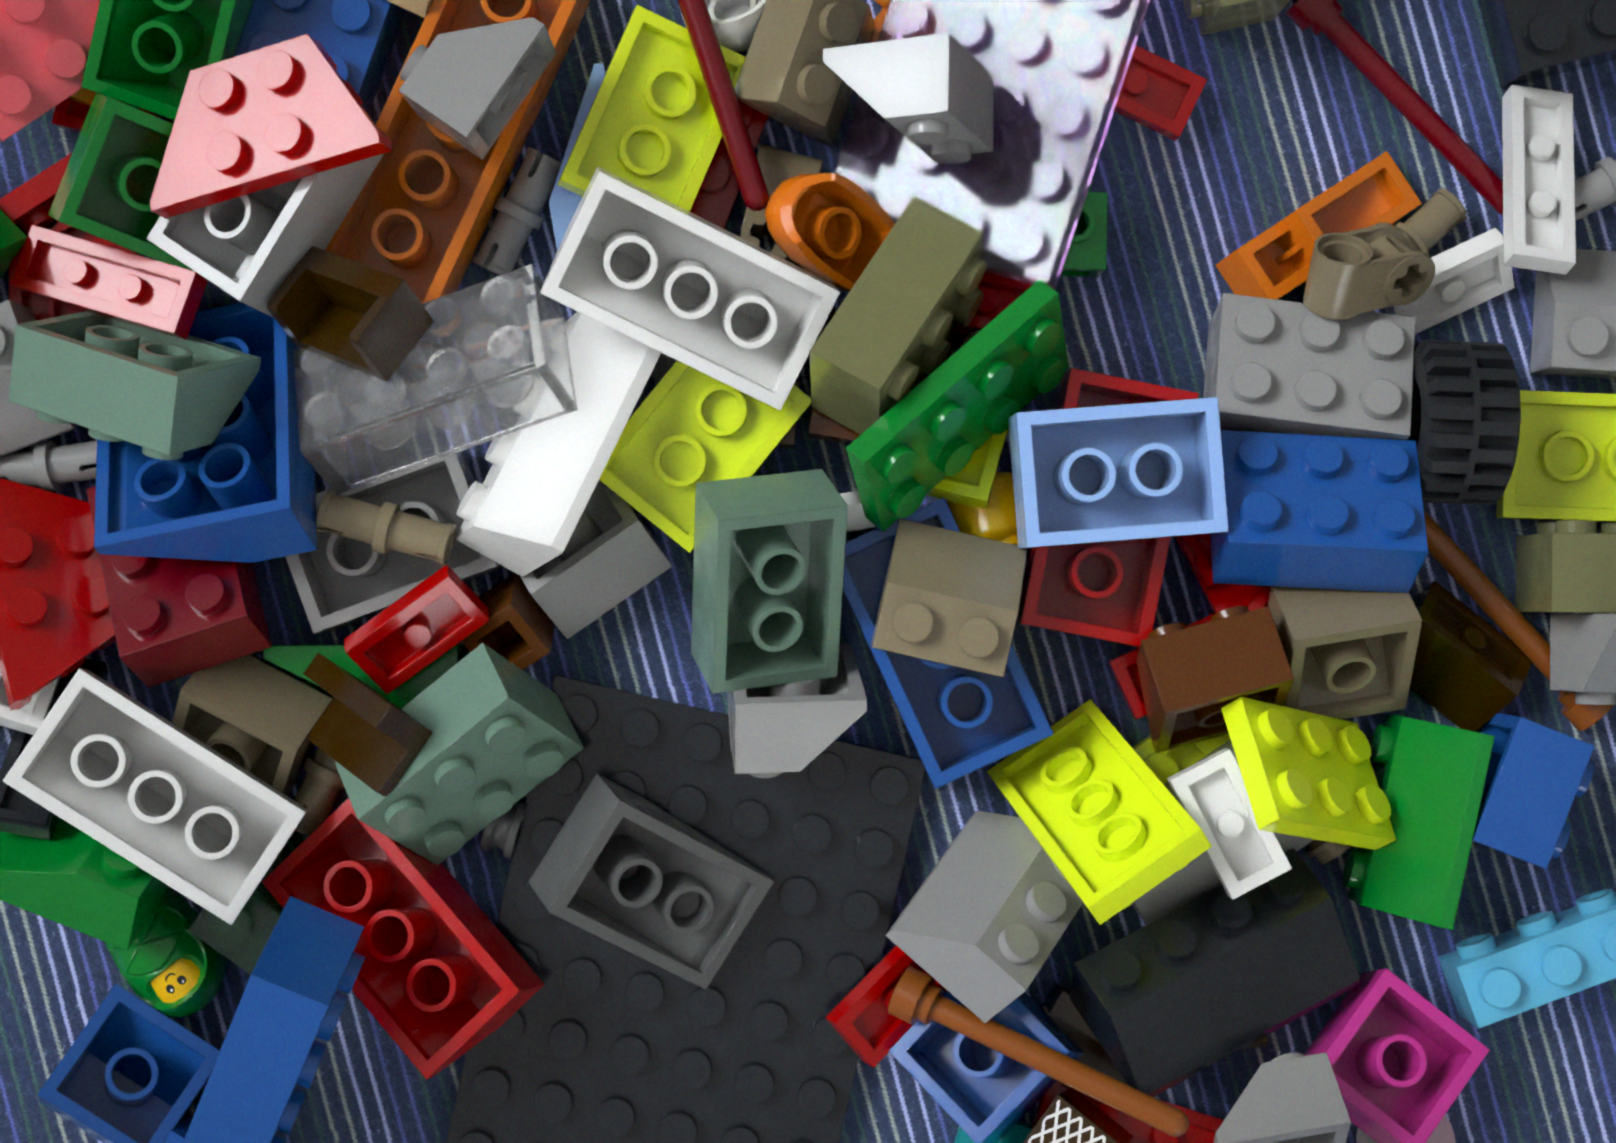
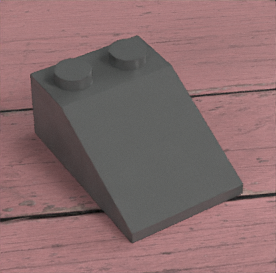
(648, 883)

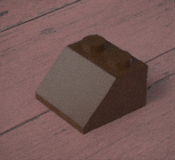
(1203, 668)

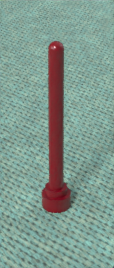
(1326, 18)
(725, 103)

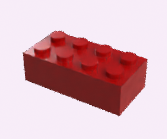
(1098, 587)

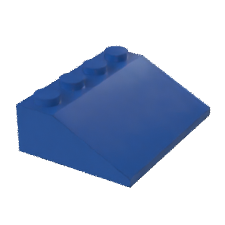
(227, 500)

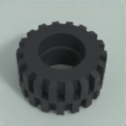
(1464, 420)

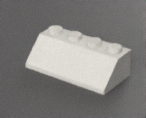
(689, 288)
(551, 469)
(155, 795)

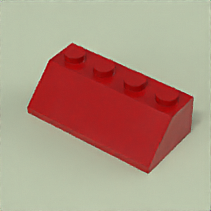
(433, 958)

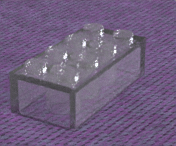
(476, 374)

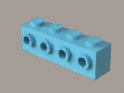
(1535, 962)

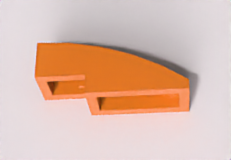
(1283, 253)

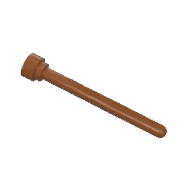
(1506, 617)
(920, 1000)

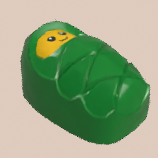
(169, 963)

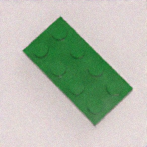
(959, 406)

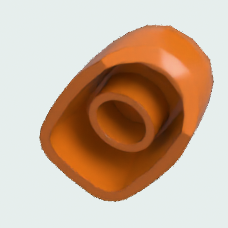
(827, 226)

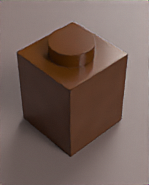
(516, 624)

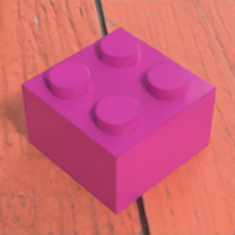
(1396, 1058)

